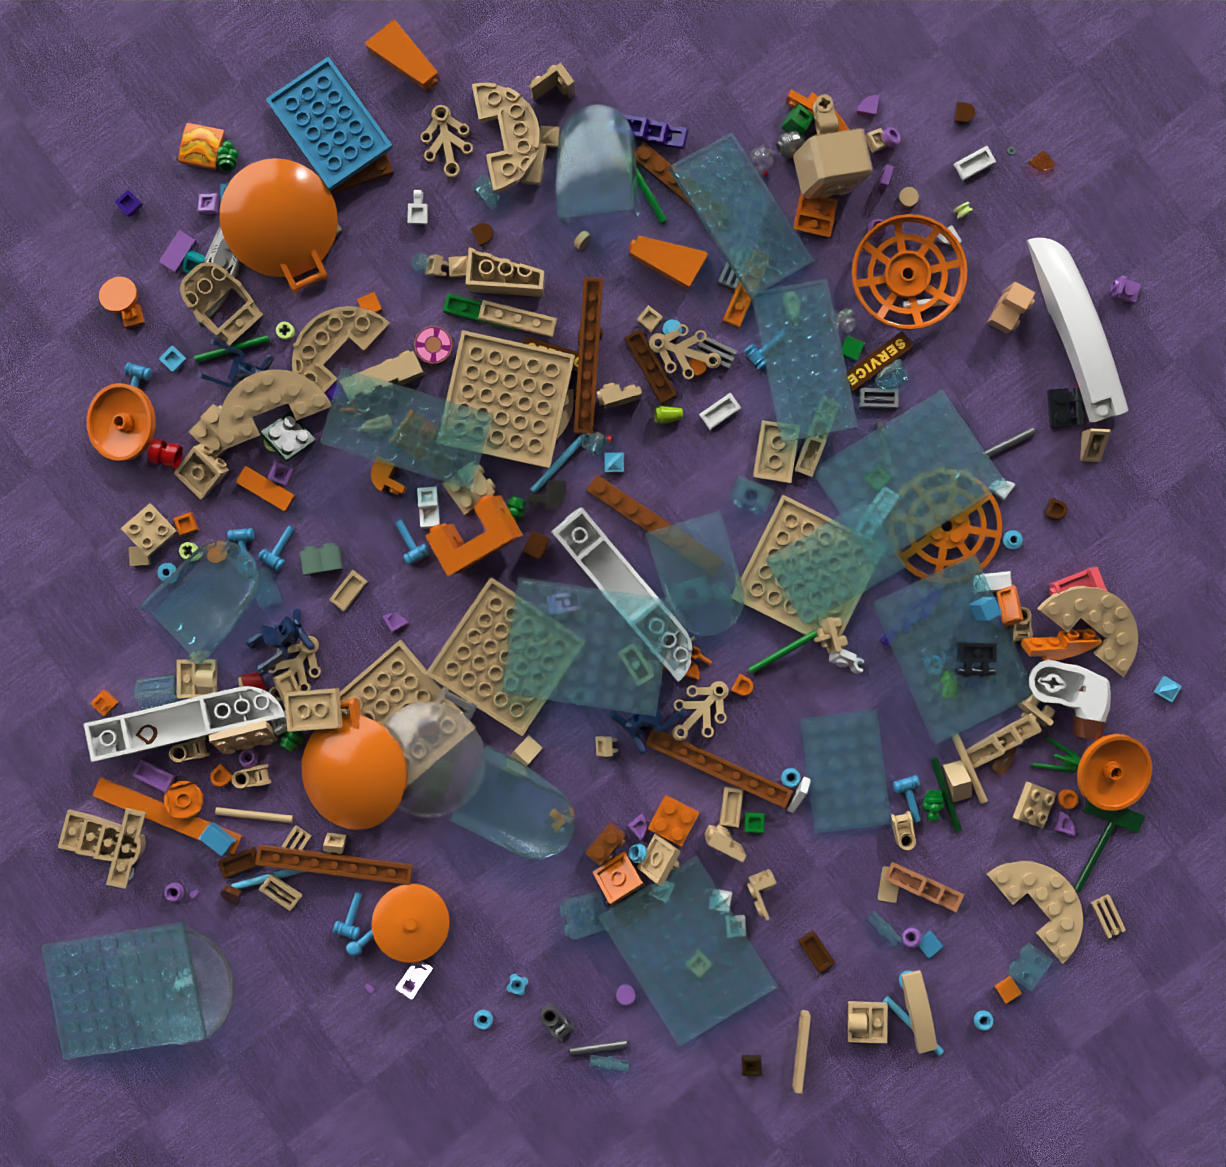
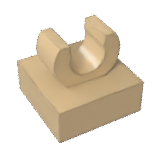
(434, 266)
(604, 746)
(334, 843)

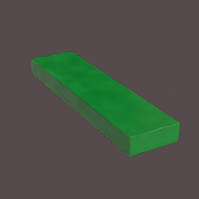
(467, 309)

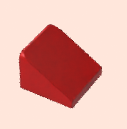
(253, 680)

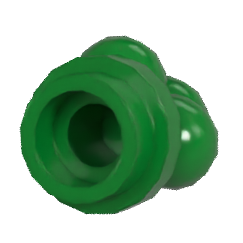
(227, 156)
(516, 507)
(292, 739)
(934, 803)

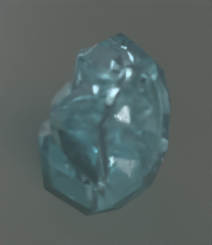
(484, 190)
(892, 375)

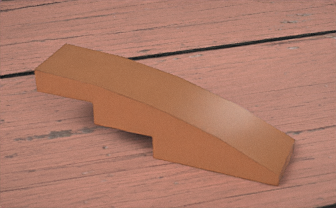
(924, 886)

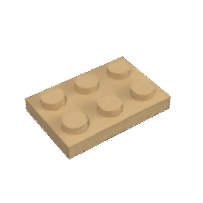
(774, 459)
(313, 709)
(243, 737)

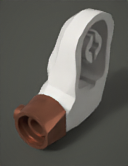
(1076, 689)

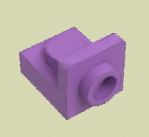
(1125, 290)

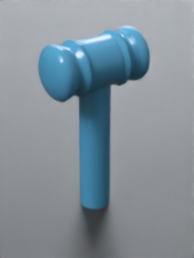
(755, 356)
(137, 373)
(241, 536)
(416, 553)
(272, 558)
(906, 785)
(346, 929)
(355, 948)

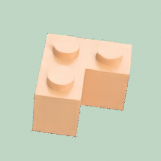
(1012, 303)

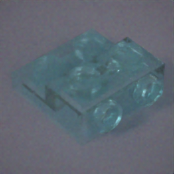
(582, 914)

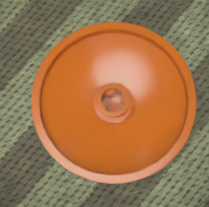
(121, 422)
(1114, 772)
(410, 923)

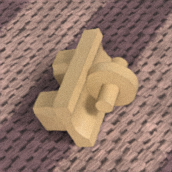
(828, 635)
(1042, 717)

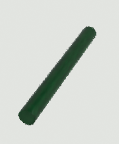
(946, 794)
(1094, 857)

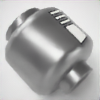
(789, 144)

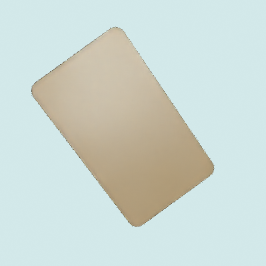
(887, 890)

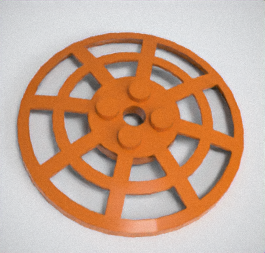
(916, 264)
(955, 538)

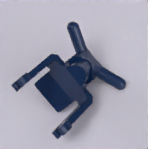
(239, 369)
(281, 637)
(639, 723)

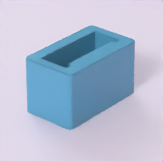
(985, 608)
(217, 839)

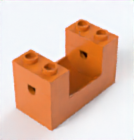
(458, 556)

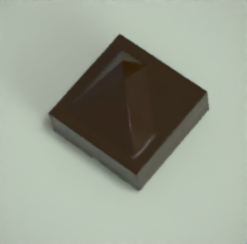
(751, 1065)

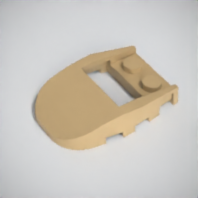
(207, 285)

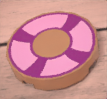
(433, 345)

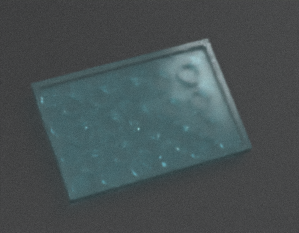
(835, 562)
(845, 771)

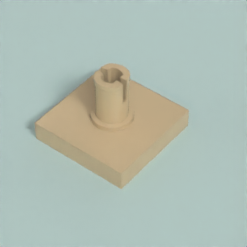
(659, 860)

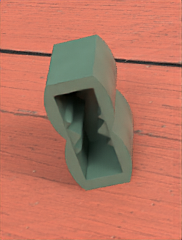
(321, 559)

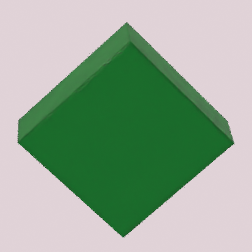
(852, 348)
(754, 822)

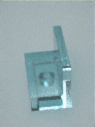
(268, 591)
(155, 691)

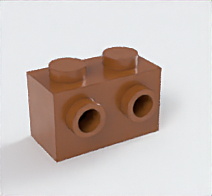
(606, 841)

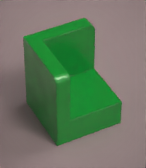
(797, 120)

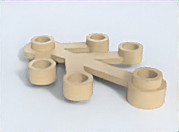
(446, 139)
(682, 350)
(297, 665)
(702, 708)

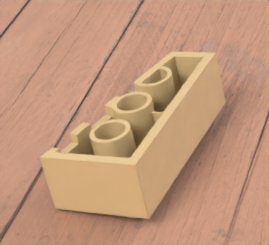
(502, 276)
(397, 370)

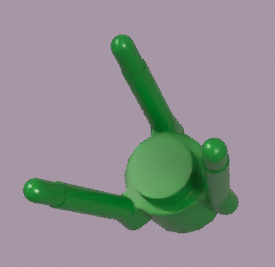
(1069, 761)

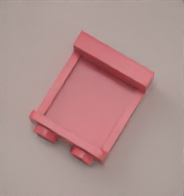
(1089, 578)

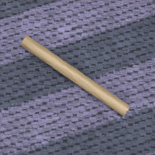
(969, 768)
(254, 815)

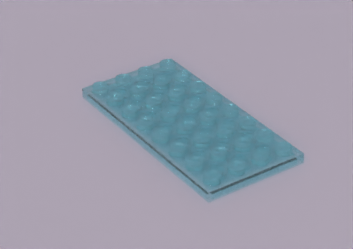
(741, 214)
(804, 360)
(406, 428)

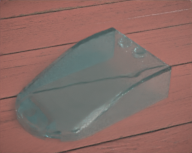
(596, 164)
(699, 573)
(206, 597)
(518, 809)

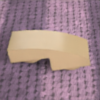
(535, 174)

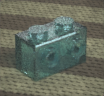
(1029, 966)

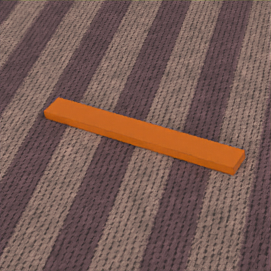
(128, 798)

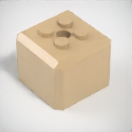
(832, 163)

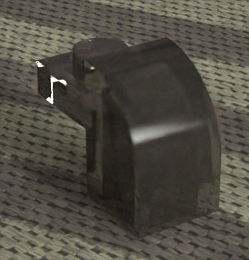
(554, 496)

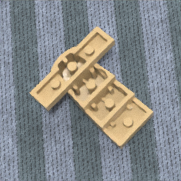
(106, 841)

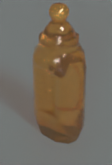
(1004, 761)

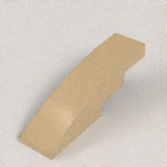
(810, 454)
(1003, 740)
(919, 1011)

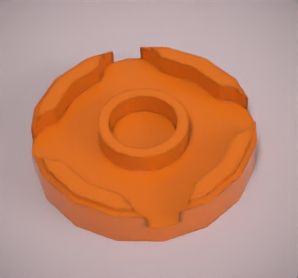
(118, 295)
(183, 800)

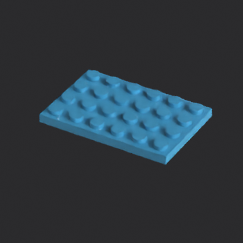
(329, 123)

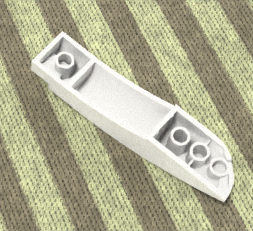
(1078, 328)
(613, 573)
(180, 721)

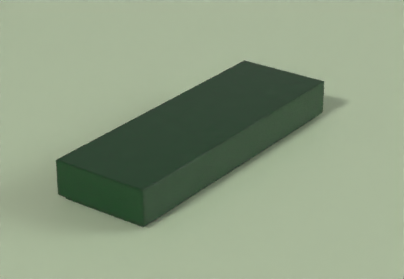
(1125, 817)

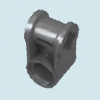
(559, 1024)

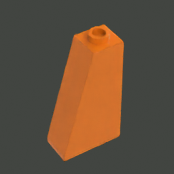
(400, 53)
(670, 260)

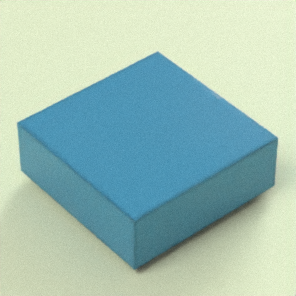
(930, 944)

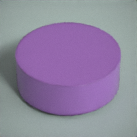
(891, 137)
(625, 994)

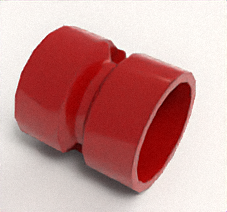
(165, 453)

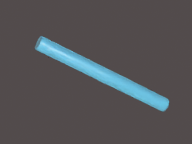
(558, 463)
(259, 880)
(903, 1016)

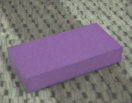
(175, 253)
(154, 775)

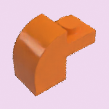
(381, 477)

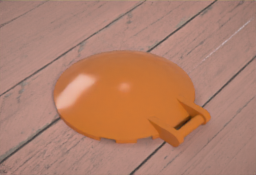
(279, 220)
(354, 771)

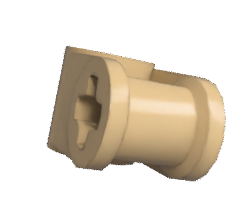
(825, 119)
(1023, 627)
(192, 750)
(255, 776)
(903, 829)

